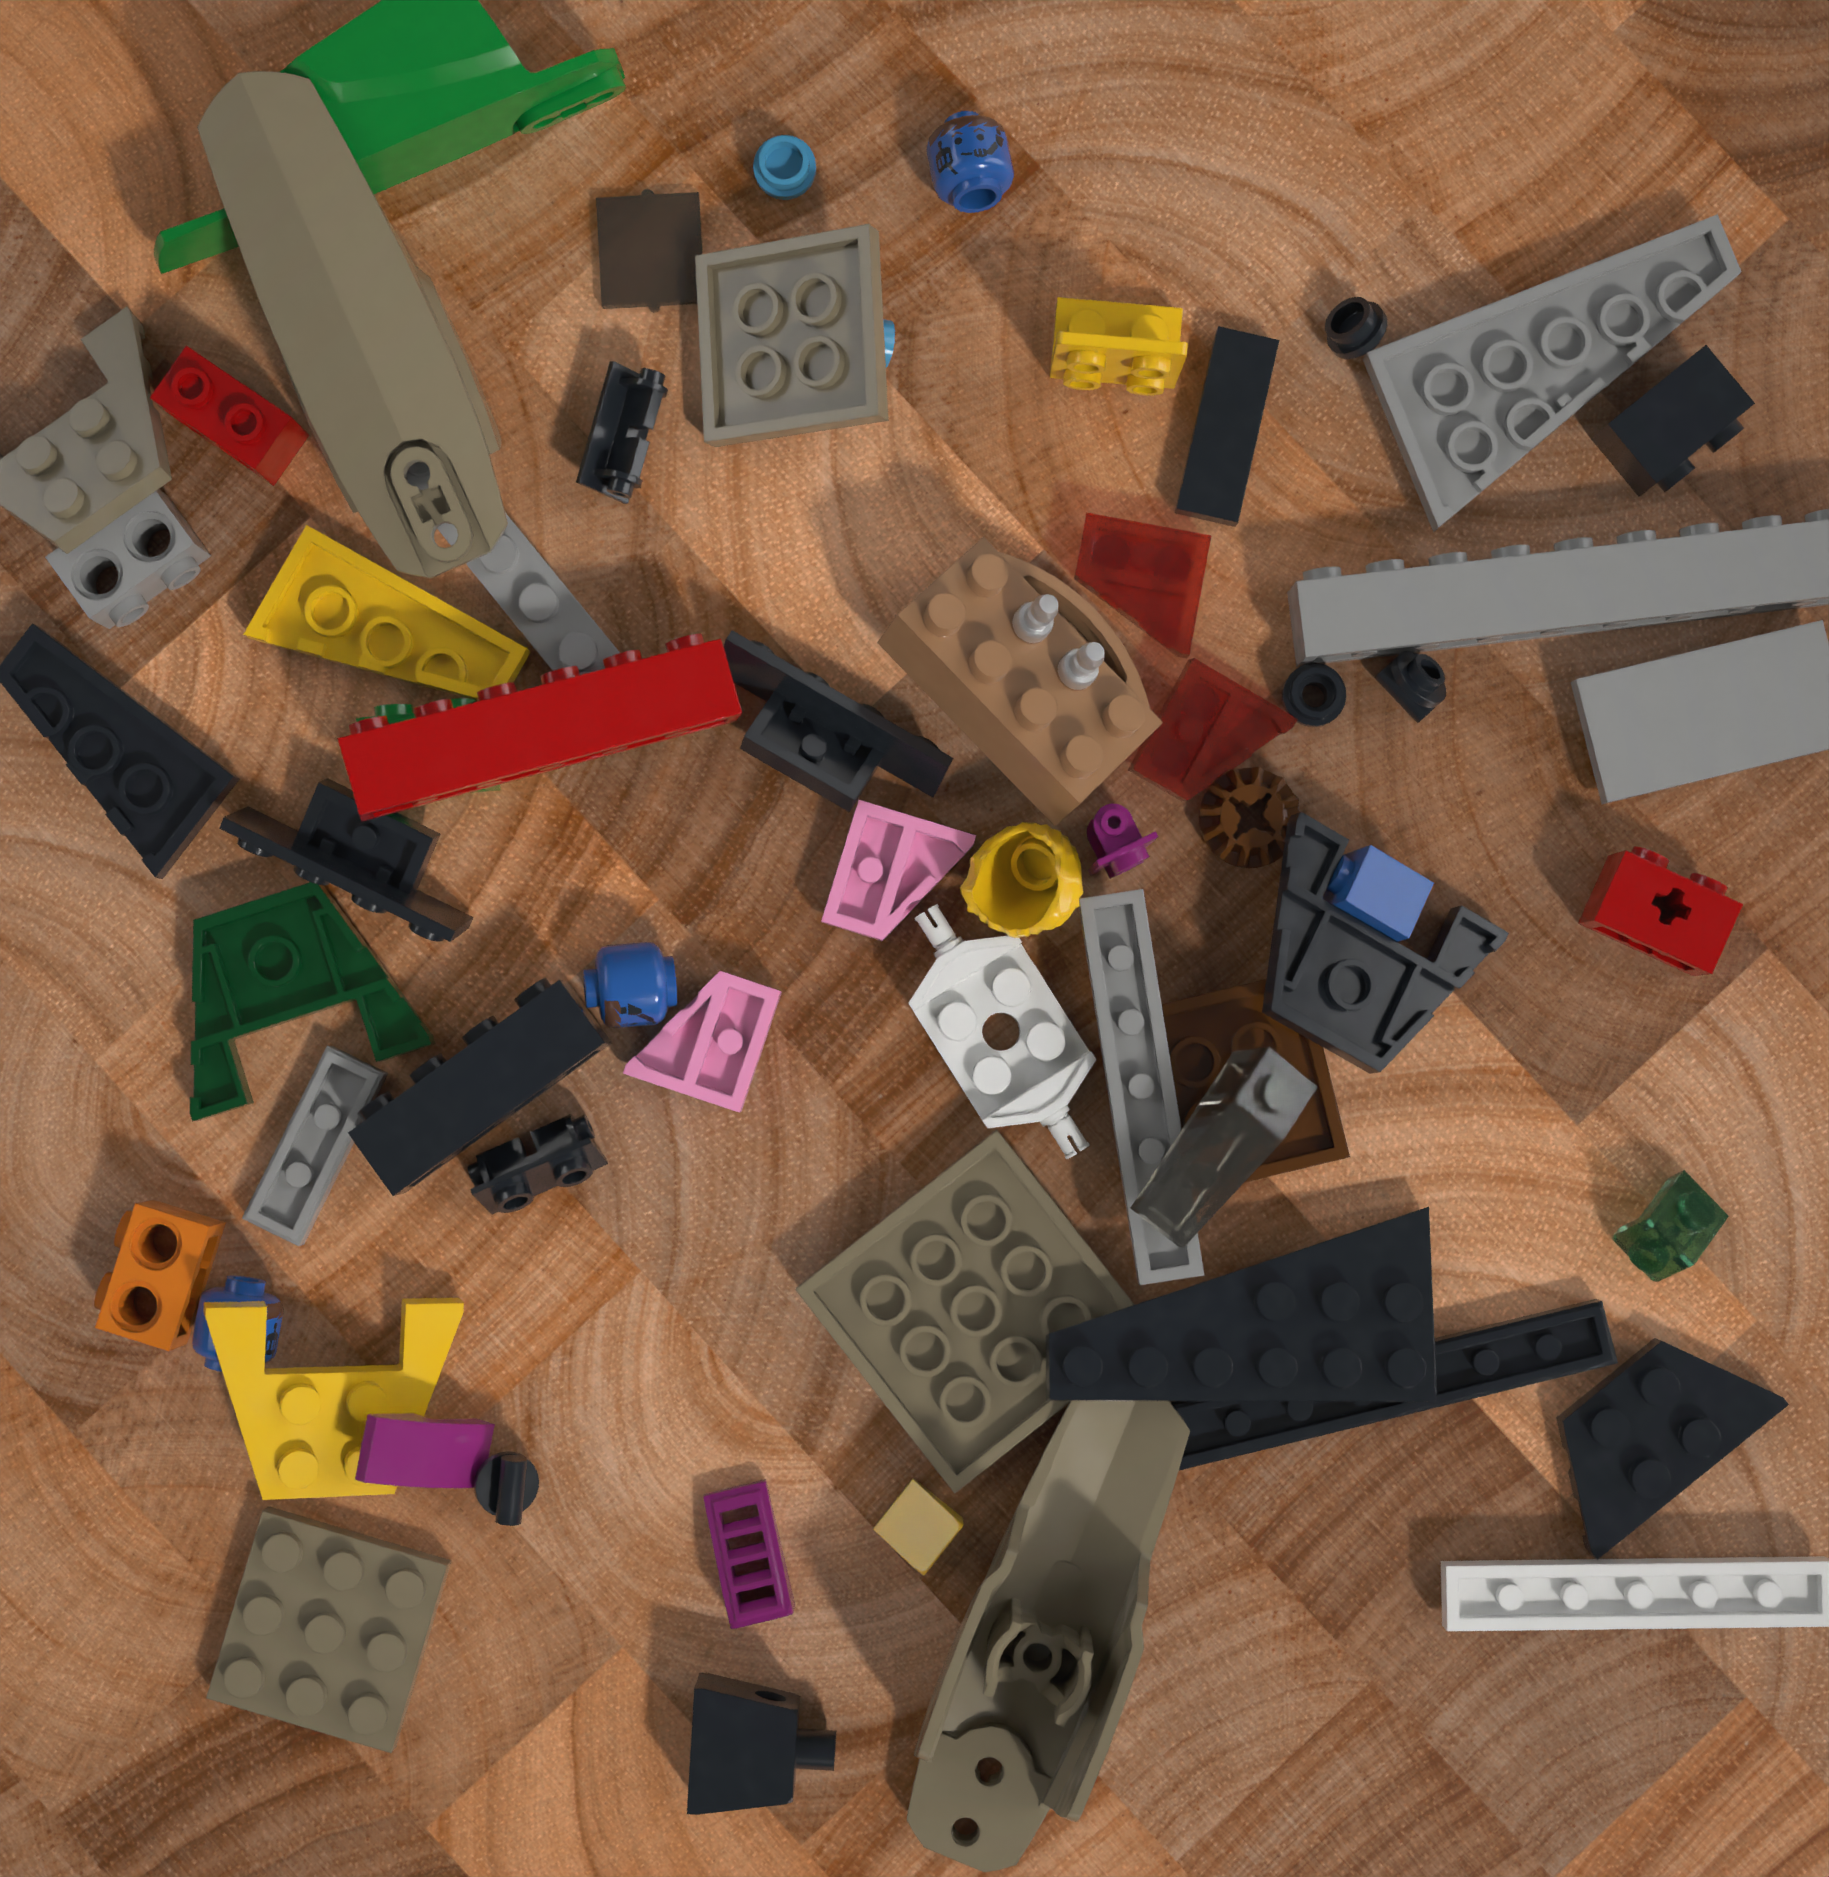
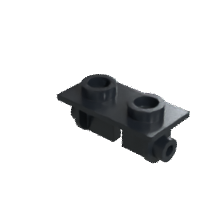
(620, 431)
(564, 1158)

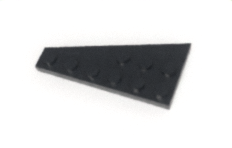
(1298, 1328)

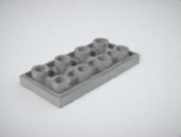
(1706, 712)

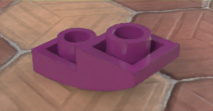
(423, 1450)

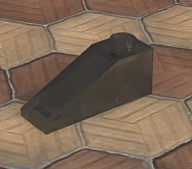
(1223, 1142)

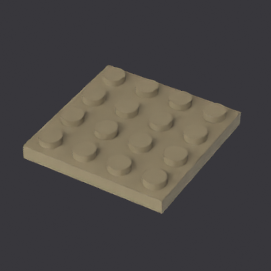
(956, 1304)

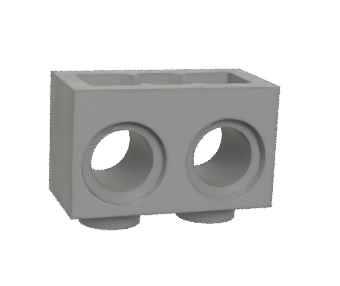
(139, 576)

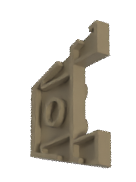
(98, 453)

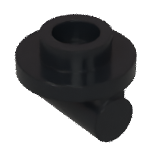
(1414, 683)
(506, 1486)

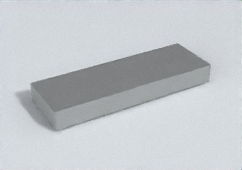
(314, 1146)

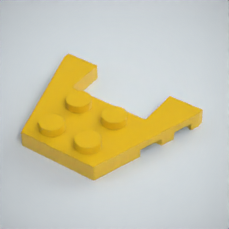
(310, 1421)

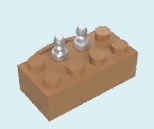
(1023, 677)

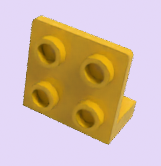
(1117, 345)

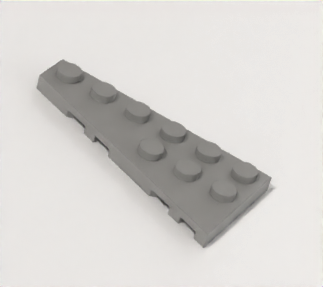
(1507, 375)

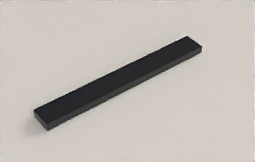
(1467, 1368)

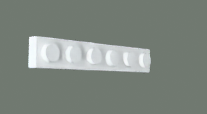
(1635, 1593)

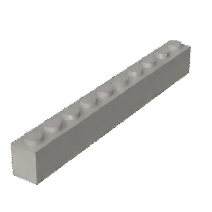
(1561, 590)

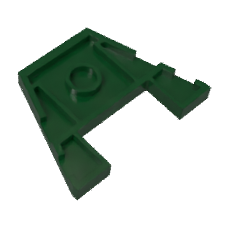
(280, 964)

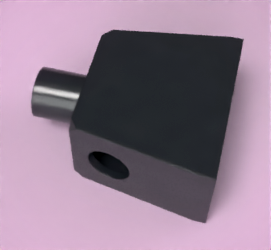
(749, 1746)

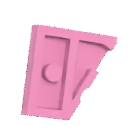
(889, 868)
(711, 1043)

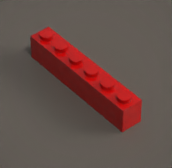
(540, 727)

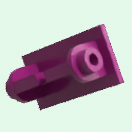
(1116, 841)

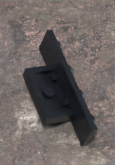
(823, 734)
(371, 859)

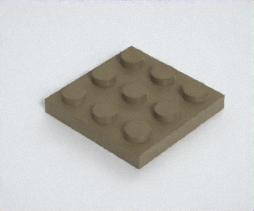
(792, 336)
(329, 1629)

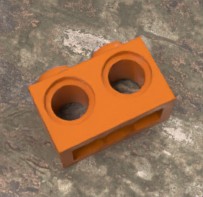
(173, 1281)

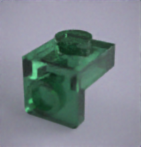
(1672, 1228)

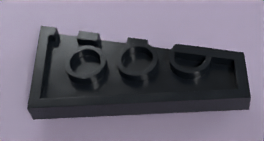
(134, 763)

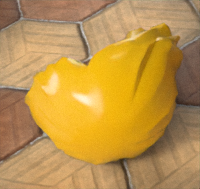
(1024, 880)

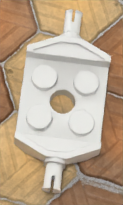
(1010, 1085)

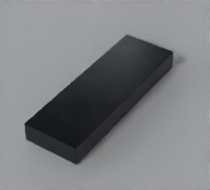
(1227, 426)

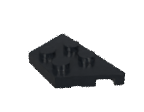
(1653, 1435)

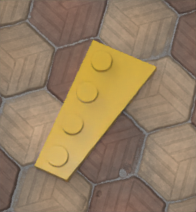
(371, 619)

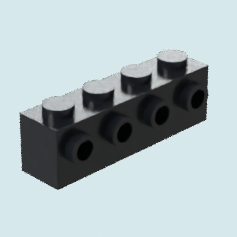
(479, 1086)

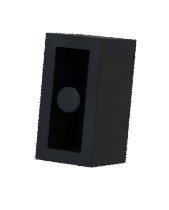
(1673, 421)

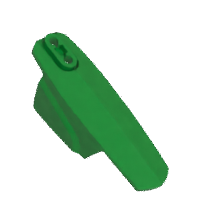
(416, 92)

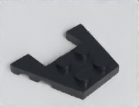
(1347, 980)

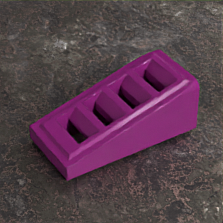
(763, 1609)

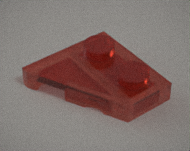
(1146, 575)
(1205, 732)

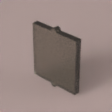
(649, 249)

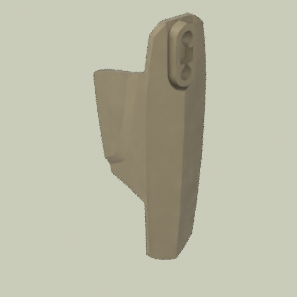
(356, 325)
(1049, 1637)

